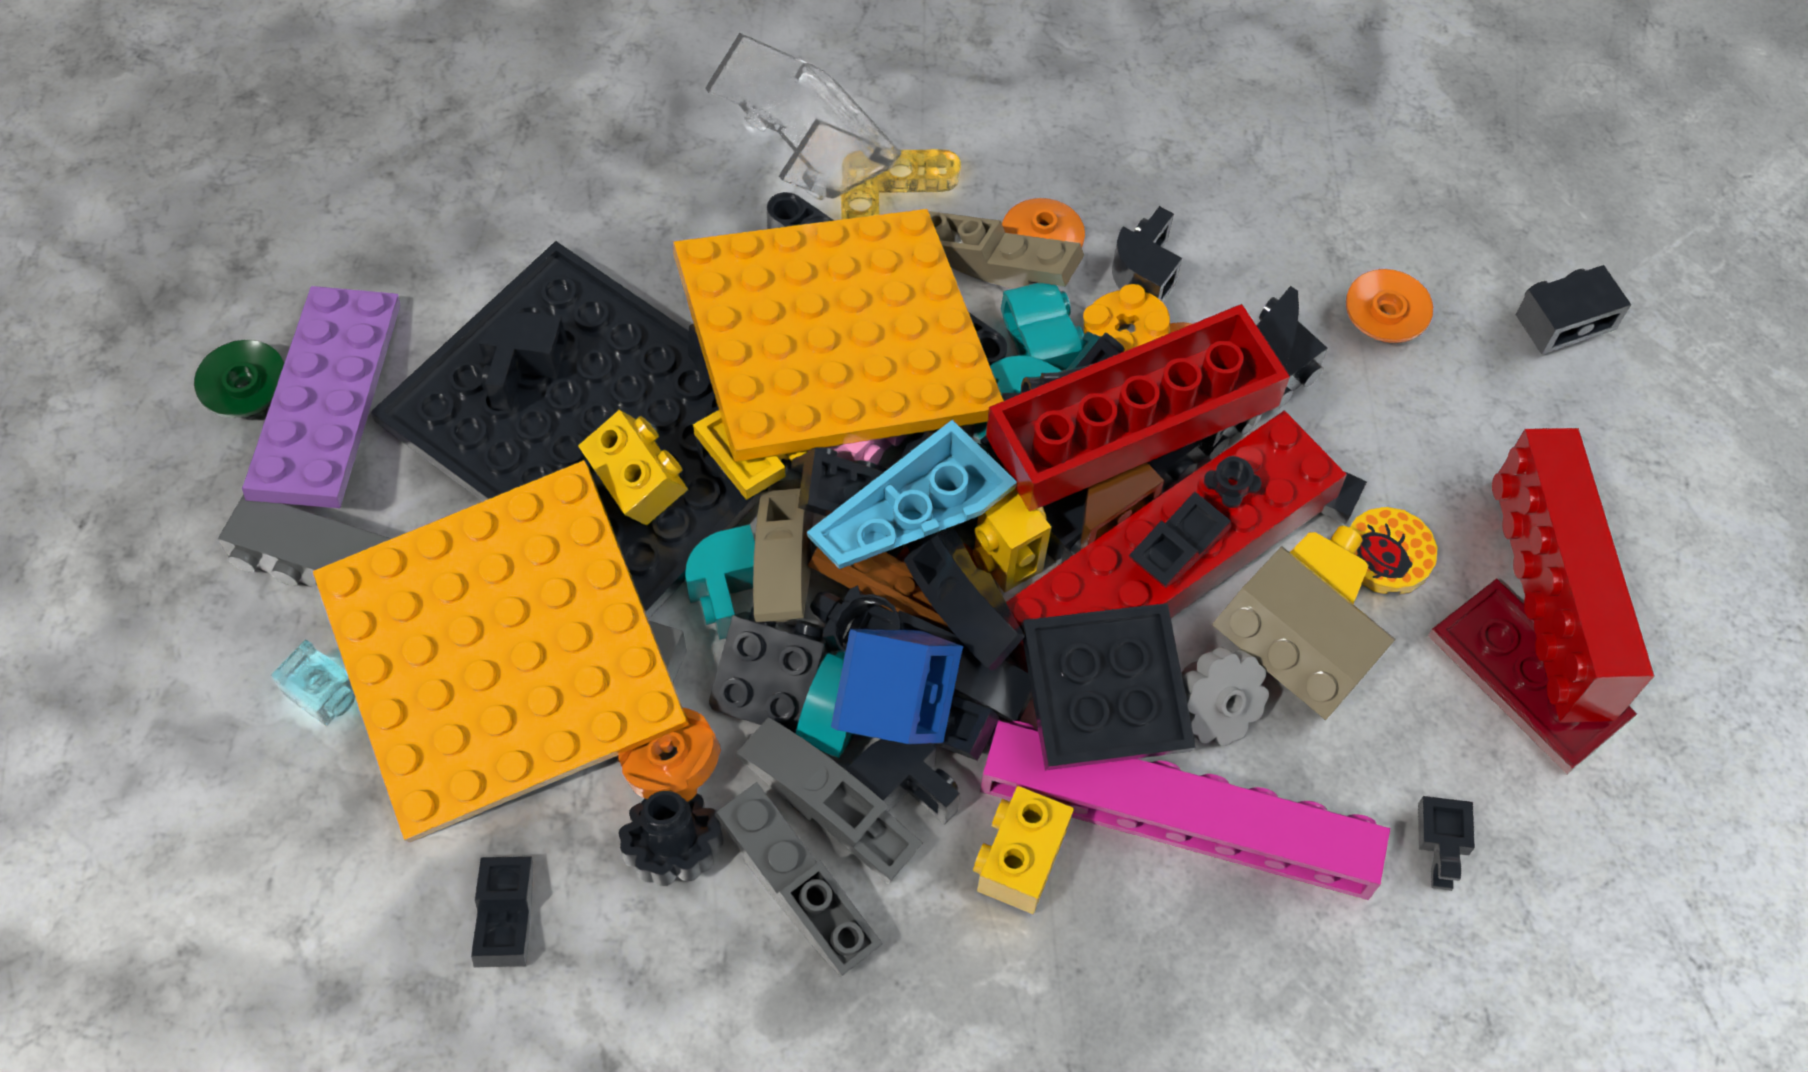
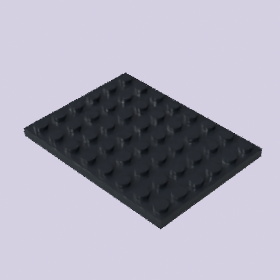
(614, 360)

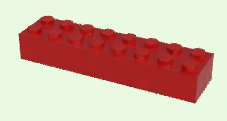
(1295, 487)

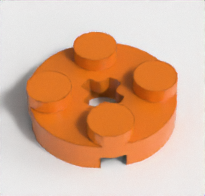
(684, 772)

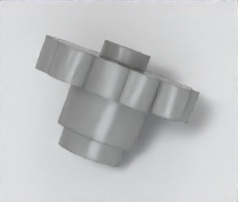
(1224, 695)

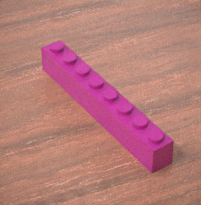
(1198, 814)

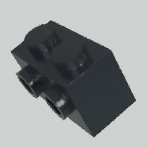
(1572, 308)

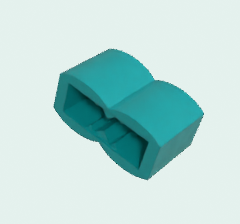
(1041, 324)

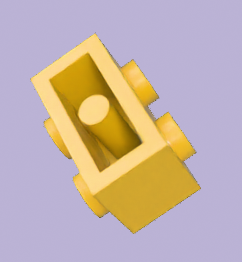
(633, 466)
(1011, 541)
(1023, 849)

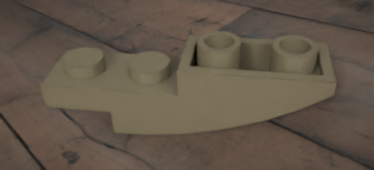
(1001, 258)
(781, 554)

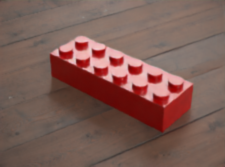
(1135, 406)
(1571, 577)

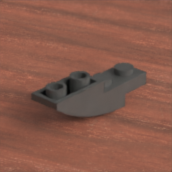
(830, 796)
(797, 880)

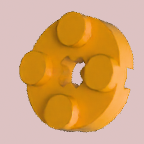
(1128, 306)

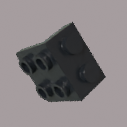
(767, 669)

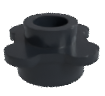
(1235, 469)

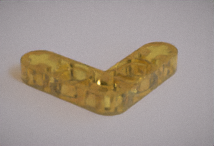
(888, 183)

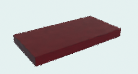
(1497, 651)

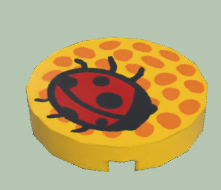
(1396, 549)

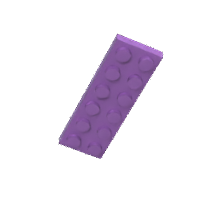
(322, 398)

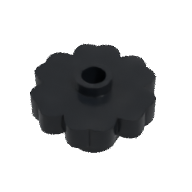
(670, 838)

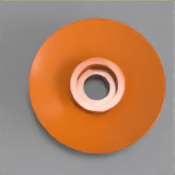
(1060, 219)
(1392, 293)

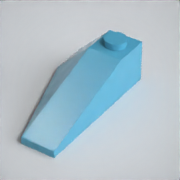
(921, 494)

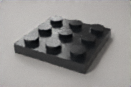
(1107, 686)

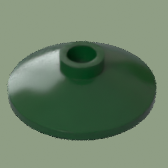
(233, 366)

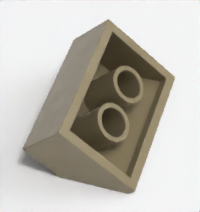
(1303, 632)

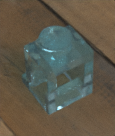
(315, 683)

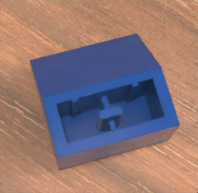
(896, 685)

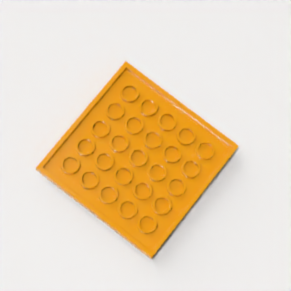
(834, 333)
(498, 651)

